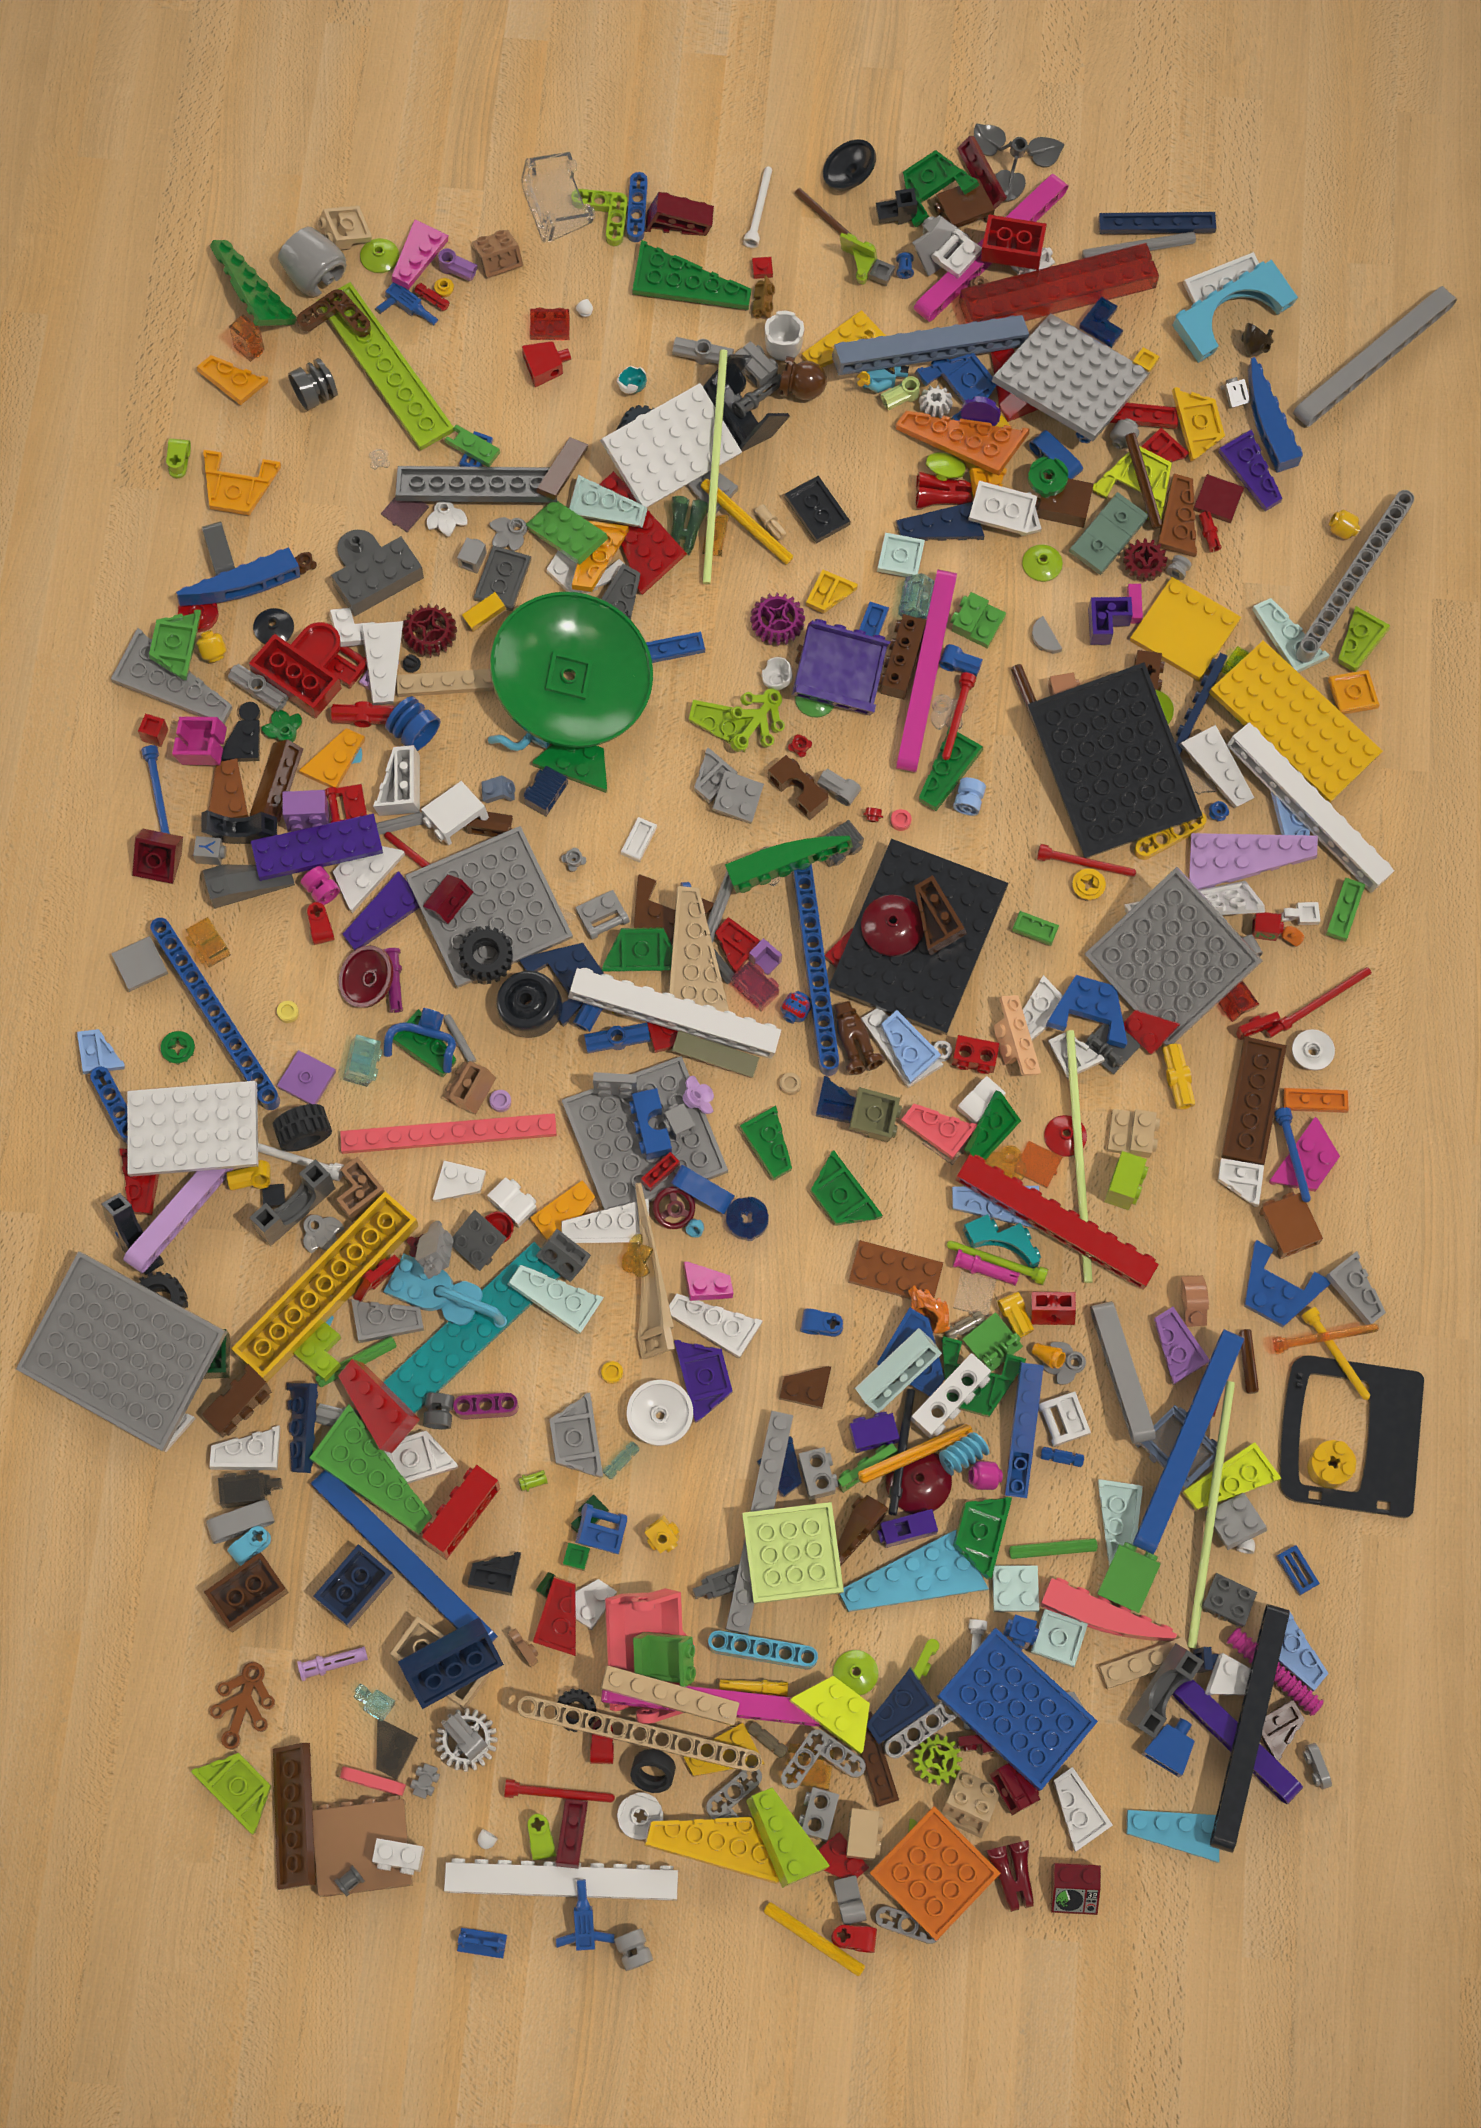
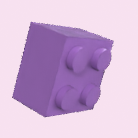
(305, 809)

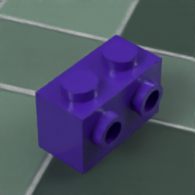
(873, 1432)

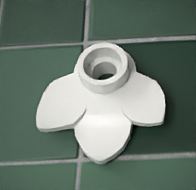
(446, 519)

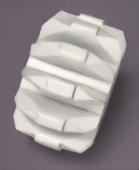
(935, 401)

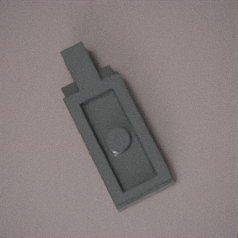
(717, 1584)

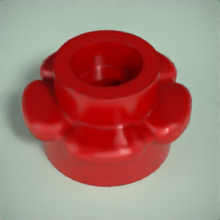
(873, 814)

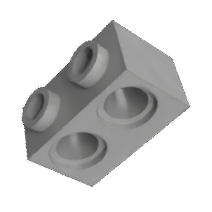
(812, 1474)
(824, 1816)

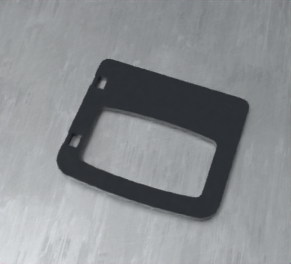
(1391, 1438)

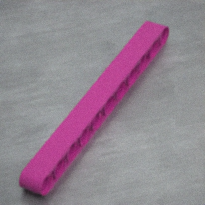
(949, 286)
(926, 671)
(750, 1705)

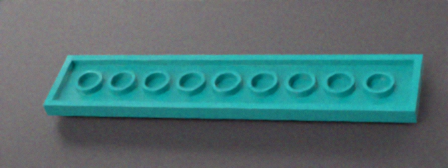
(458, 1345)

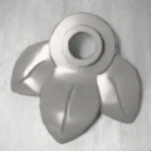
(506, 534)
(323, 1236)
(1066, 1372)

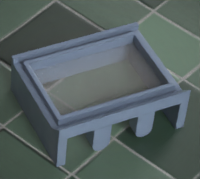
(1166, 1434)

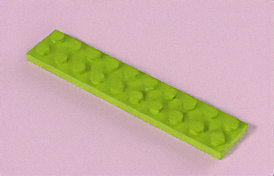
(392, 376)

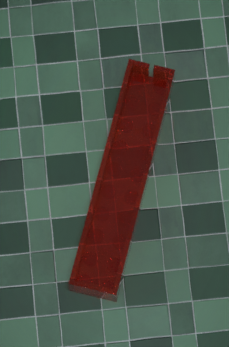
(1062, 286)

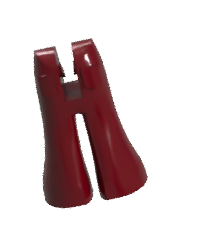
(1019, 1859)

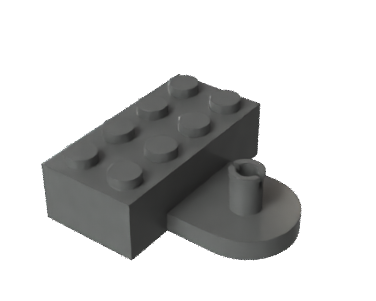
(373, 571)

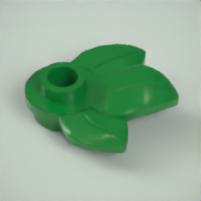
(283, 726)

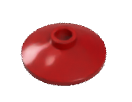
(1057, 1141)

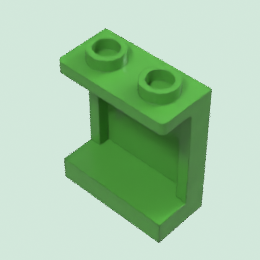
(1129, 1577)
(665, 1657)

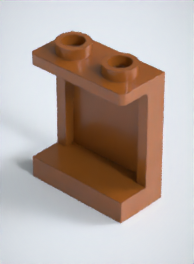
(1291, 1224)

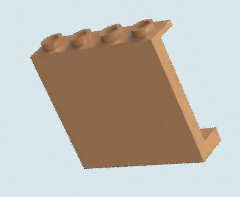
(348, 1838)

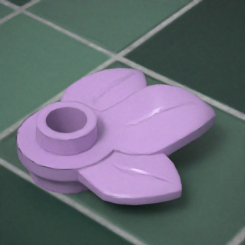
(698, 1095)

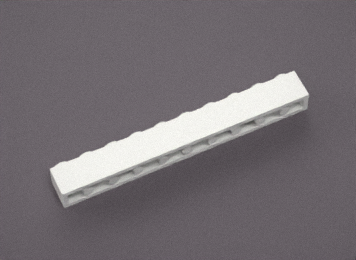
(1310, 807)
(674, 1013)
(560, 1881)

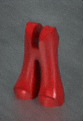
(935, 491)

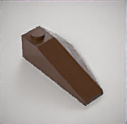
(864, 1518)

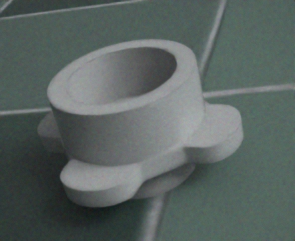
(573, 853)

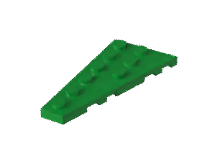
(251, 289)

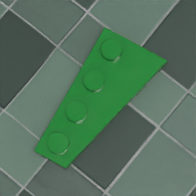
(948, 773)

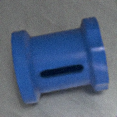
(905, 265)

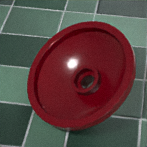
(887, 937)
(358, 976)
(927, 1494)

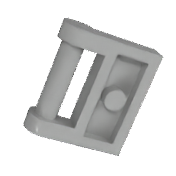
(599, 909)

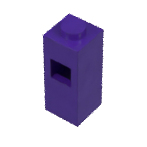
(907, 1528)

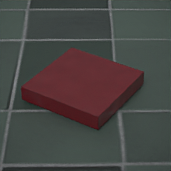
(1219, 498)

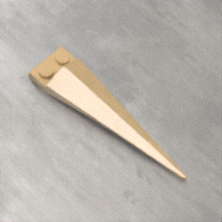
(655, 1314)

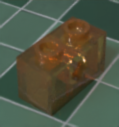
(247, 338)

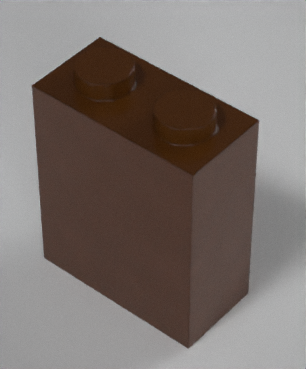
(1069, 506)

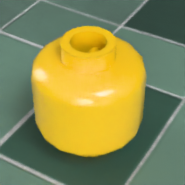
(1344, 524)
(211, 646)

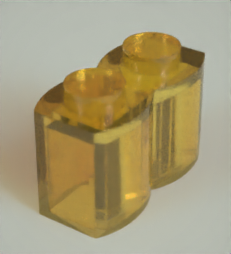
(207, 942)

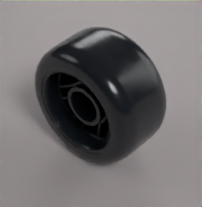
(537, 1016)

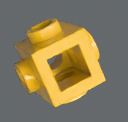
(662, 1527)

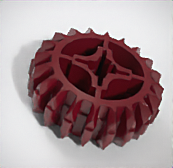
(442, 636)

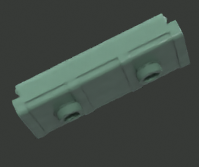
(1109, 533)

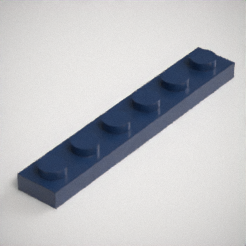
(1157, 222)
(1200, 699)

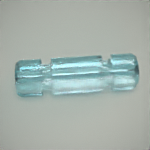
(621, 1460)

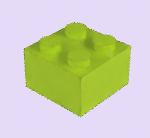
(1125, 1182)

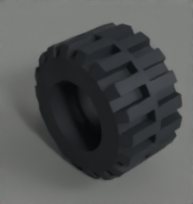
(482, 938)
(302, 1127)
(166, 1284)

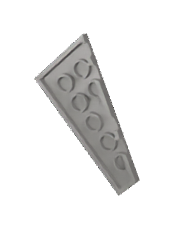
(147, 677)

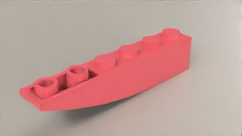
(1101, 1614)

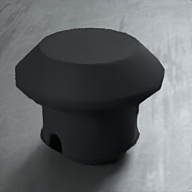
(411, 663)

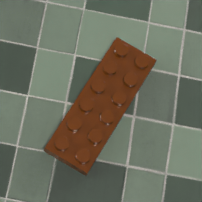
(1254, 1101)
(293, 1816)

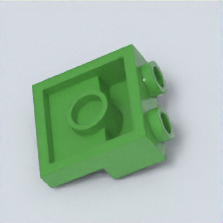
(977, 620)

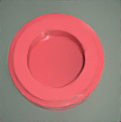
(900, 820)

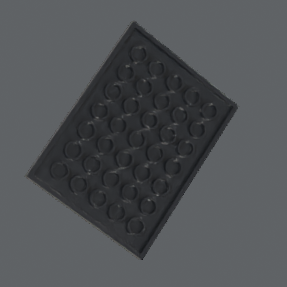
(1114, 760)
(917, 983)

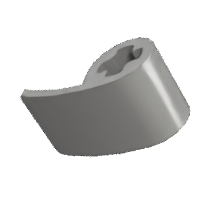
(849, 1900)

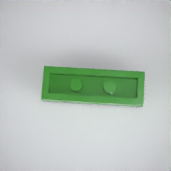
(1345, 909)
(850, 1478)

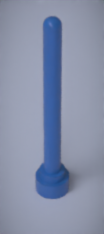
(150, 754)
(1284, 1118)

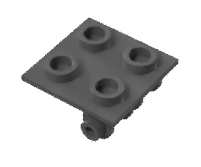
(1113, 1055)
(477, 1240)
(1229, 1600)

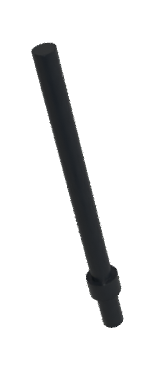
(895, 1490)

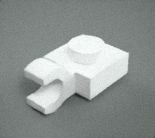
(1305, 913)

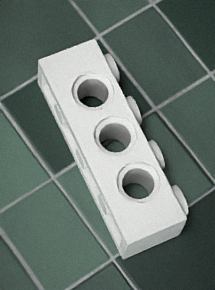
(970, 1367)

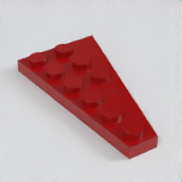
(647, 548)

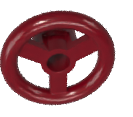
(672, 1191)

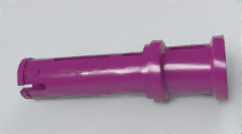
(394, 992)

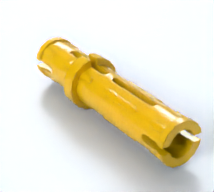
(757, 1687)

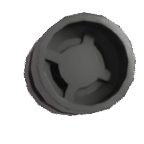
(438, 1418)

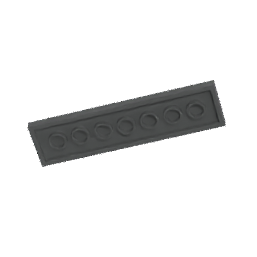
(470, 484)

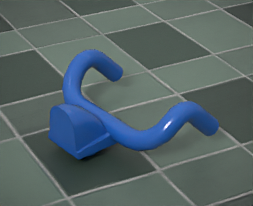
(429, 1026)

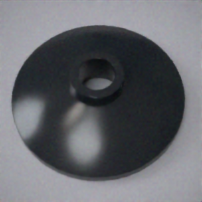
(283, 628)

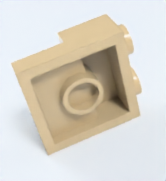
(344, 226)
(1133, 1132)

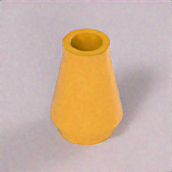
(1052, 1356)

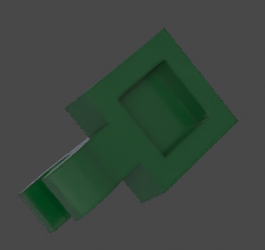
(593, 1500)

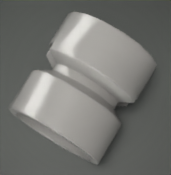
(632, 1941)

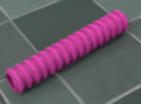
(1282, 1678)

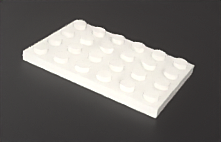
(669, 446)
(192, 1128)

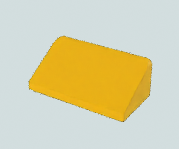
(484, 611)

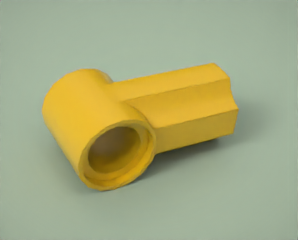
(252, 1176)
(1013, 1309)

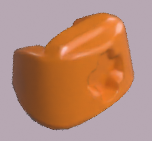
(1293, 935)

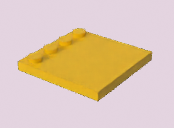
(1185, 628)

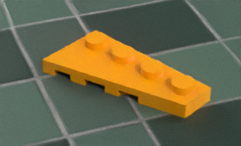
(592, 569)

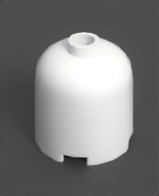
(784, 335)

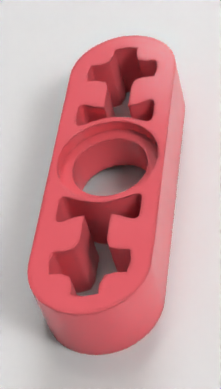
(372, 1781)

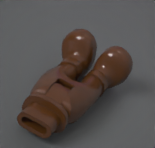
(852, 1028)

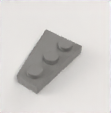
(1354, 1287)
(380, 1321)

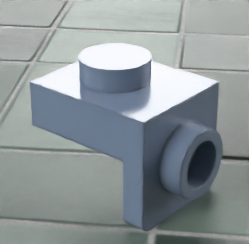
(497, 789)

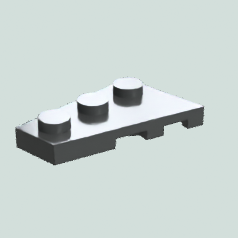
(623, 590)

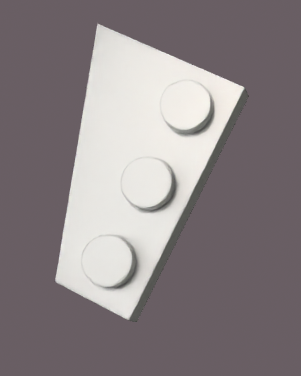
(1080, 1810)

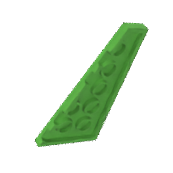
(357, 1461)

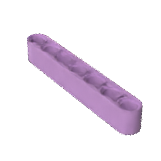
(174, 1218)

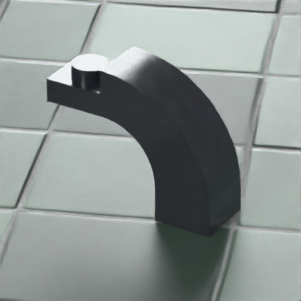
(238, 829)

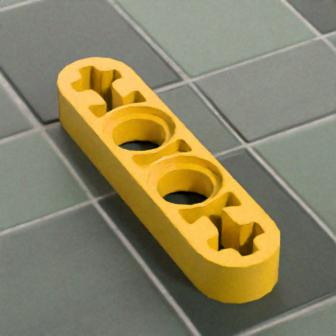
(1172, 839)

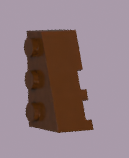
(938, 917)
(237, 1402)

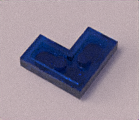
(1098, 324)

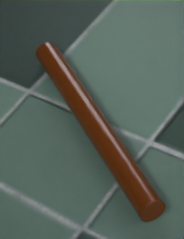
(821, 212)

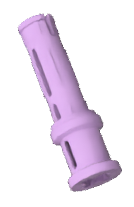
(360, 1655)

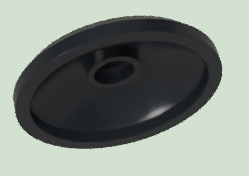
(849, 165)

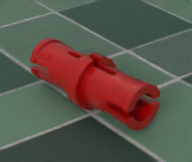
(1210, 532)

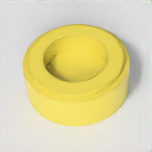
(287, 1011)

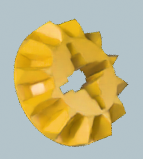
(1085, 876)

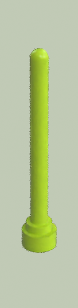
(1037, 1274)

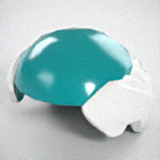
(632, 380)

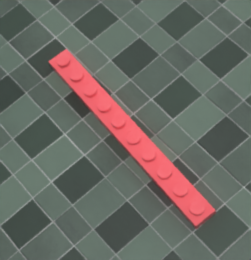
(448, 1133)

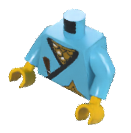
(880, 379)

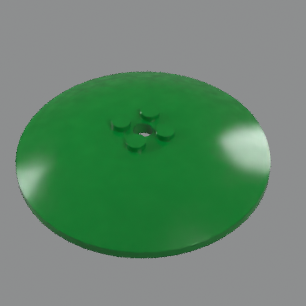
(580, 637)

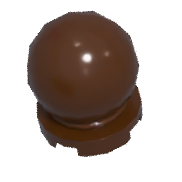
(803, 379)

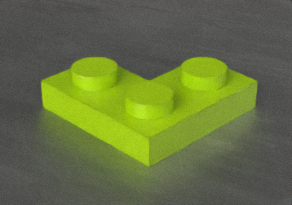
(314, 1352)

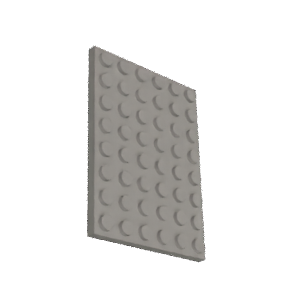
(121, 1351)

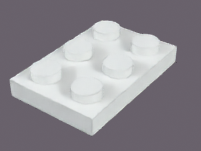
(1002, 508)

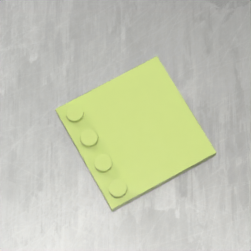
(792, 1553)

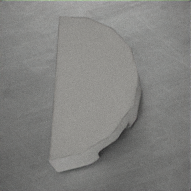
(1044, 637)

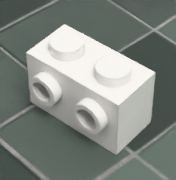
(398, 1855)

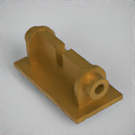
(764, 291)

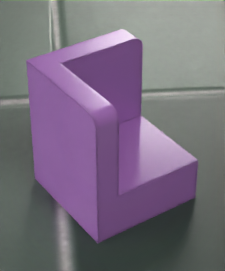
(765, 956)

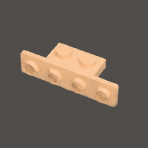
(1015, 1037)

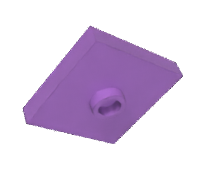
(306, 1078)

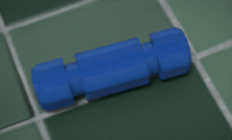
(1062, 1456)

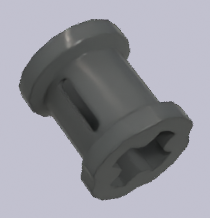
(349, 1880)

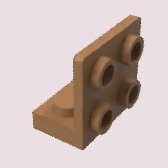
(498, 252)

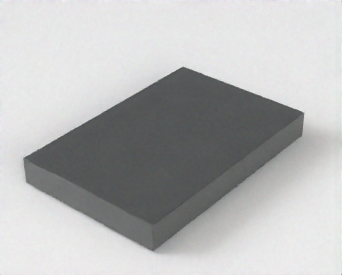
(504, 575)

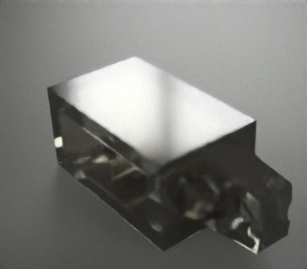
(246, 1489)

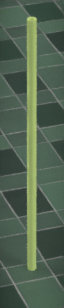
(715, 467)
(1078, 1144)
(1211, 1514)

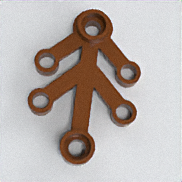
(243, 1702)

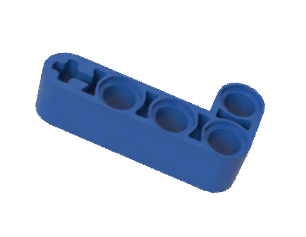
(115, 1105)

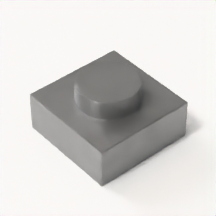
(881, 272)

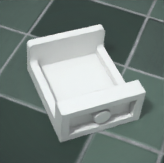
(453, 811)

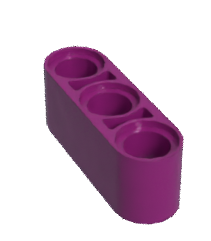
(475, 1402)

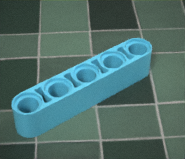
(774, 1647)

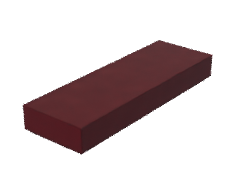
(571, 1833)

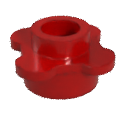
(799, 739)

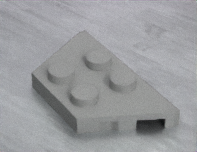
(576, 1438)

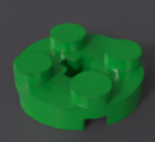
(1044, 486)

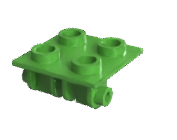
(992, 1342)

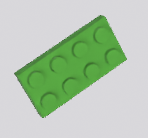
(567, 531)

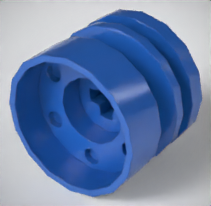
(412, 723)

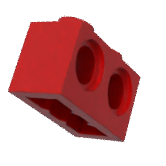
(976, 1048)

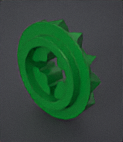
(171, 1040)

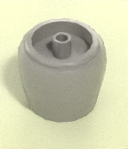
(310, 259)

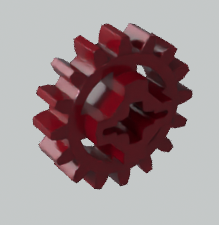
(1137, 564)

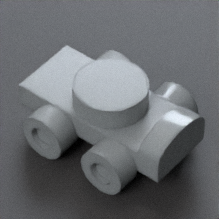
(423, 1787)

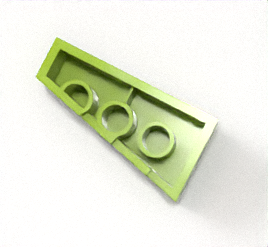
(785, 1840)

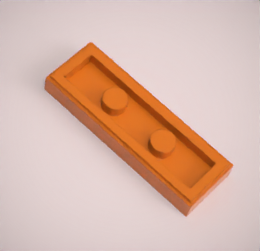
(1316, 1100)

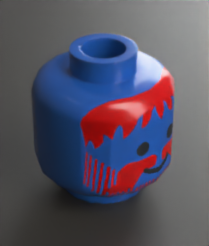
(796, 1007)

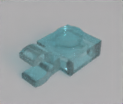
(375, 1704)

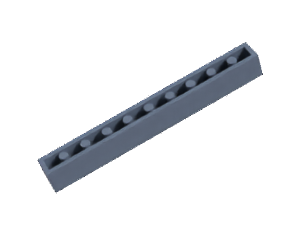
(929, 345)

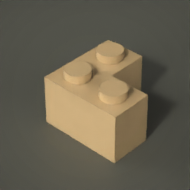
(862, 1834)

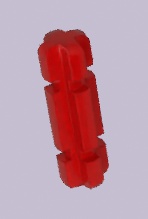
(432, 297)

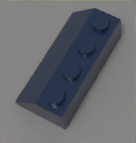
(450, 1663)

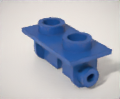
(482, 1943)

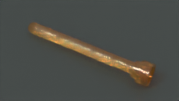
(1282, 1344)

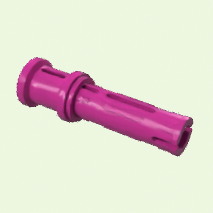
(975, 1264)

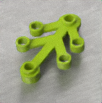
(758, 718)

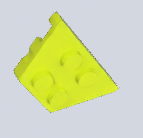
(837, 1710)

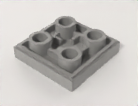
(139, 963)

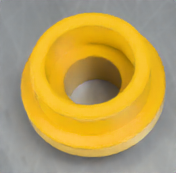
(446, 291)

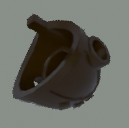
(1256, 340)

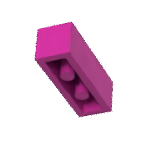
(1135, 592)

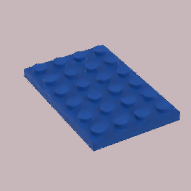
(1017, 1709)

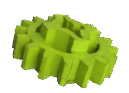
(928, 1764)

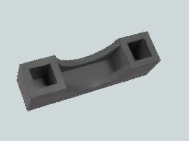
(1176, 1669)

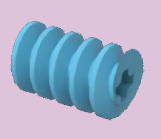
(962, 1452)

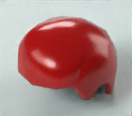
(501, 1222)

